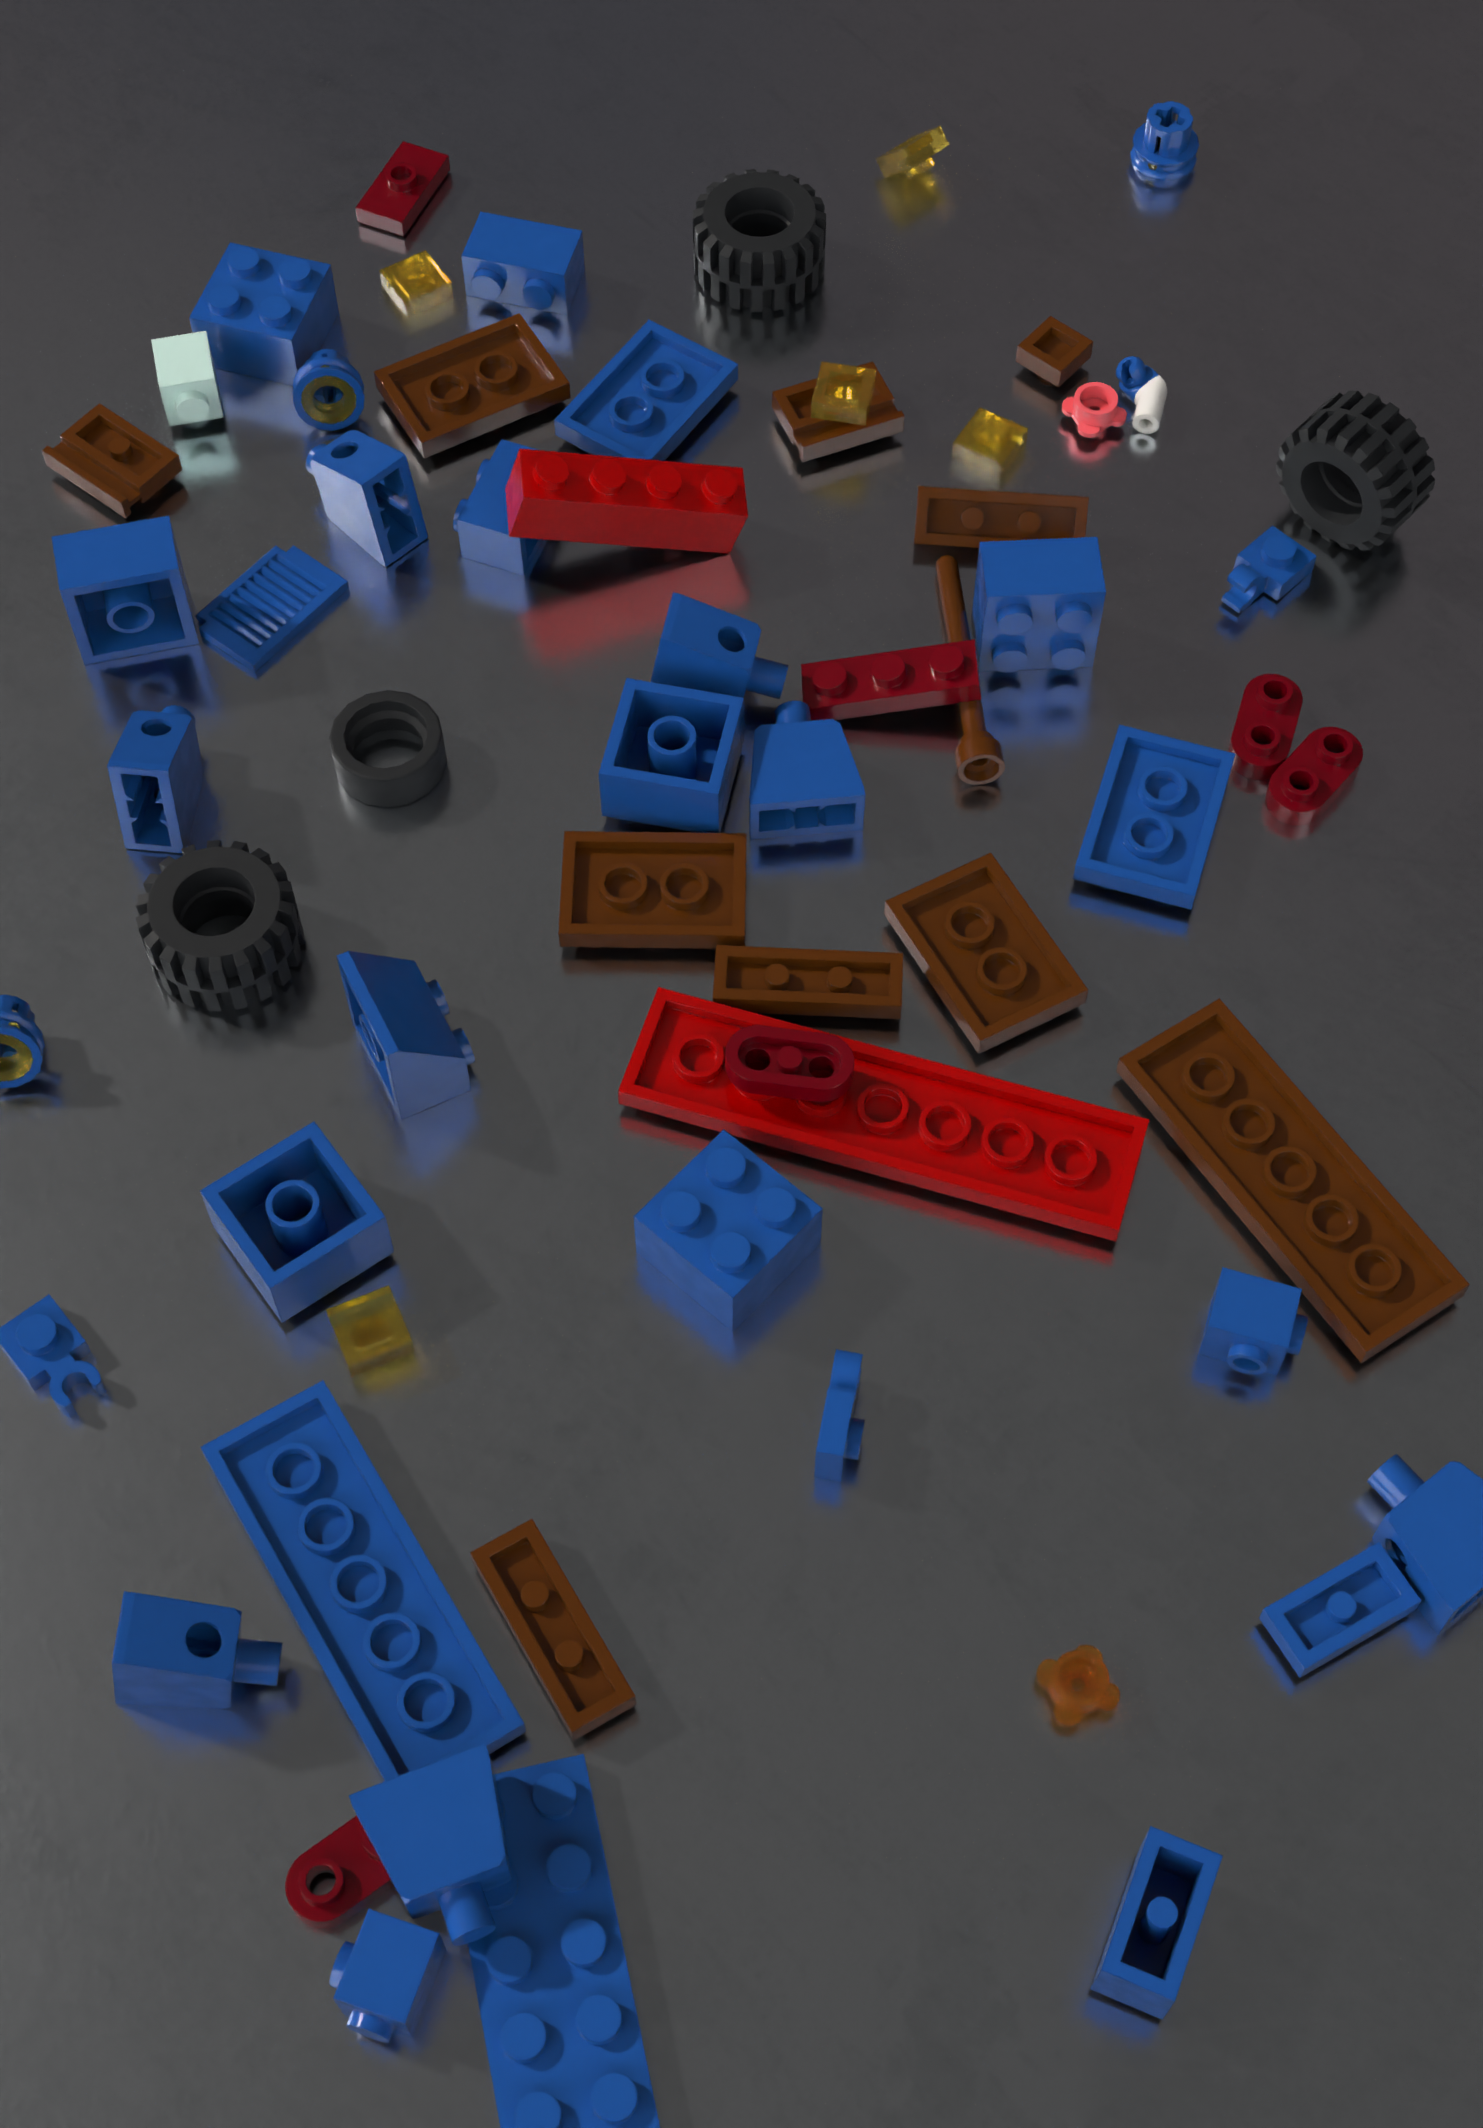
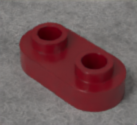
(1266, 722)
(1318, 772)
(790, 1061)
(357, 1872)

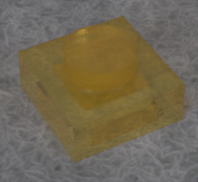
(913, 154)
(416, 284)
(843, 393)
(989, 443)
(370, 1331)

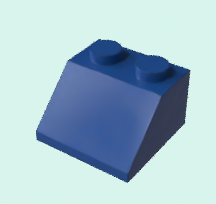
(405, 1031)

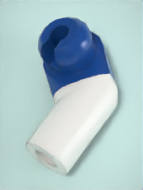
(1145, 390)

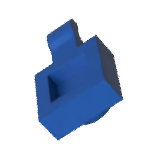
(1267, 565)

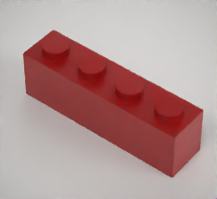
(625, 501)

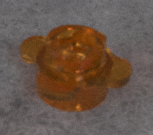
(1083, 1665)

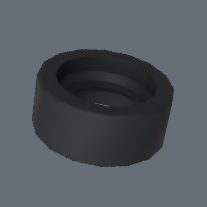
(380, 713)

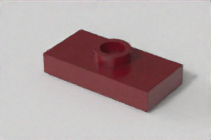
(403, 188)

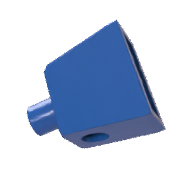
(369, 494)
(713, 652)
(150, 755)
(803, 777)
(1434, 1535)
(162, 1649)
(441, 1839)

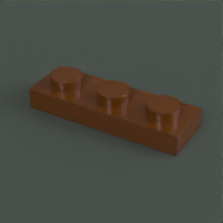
(979, 515)
(809, 981)
(553, 1629)

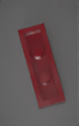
(892, 681)

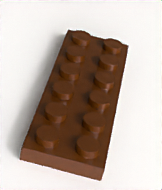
(1292, 1180)

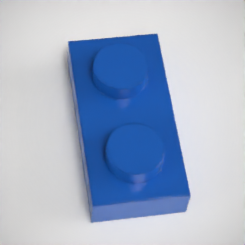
(1339, 1609)

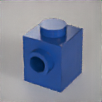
(1253, 1323)
(386, 1976)

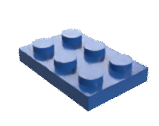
(647, 396)
(1154, 817)

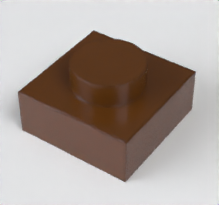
(1054, 351)

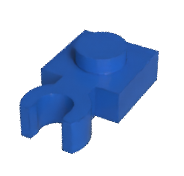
(48, 1349)
(839, 1431)

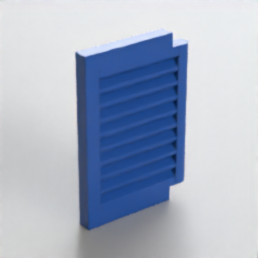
(269, 605)

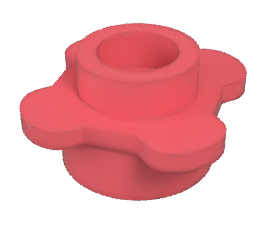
(1094, 409)

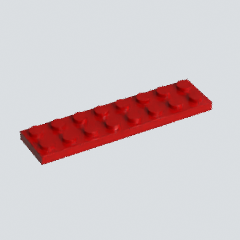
(899, 1120)

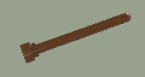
(978, 754)

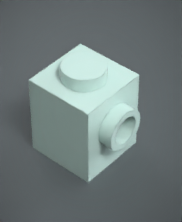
(187, 378)

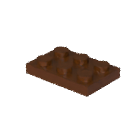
(472, 385)
(653, 890)
(985, 952)

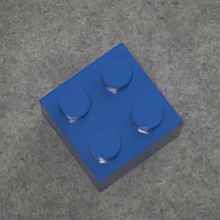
(265, 312)
(125, 590)
(1038, 604)
(671, 756)
(298, 1221)
(728, 1230)

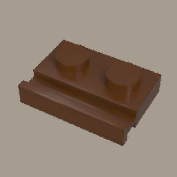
(823, 437)
(112, 460)

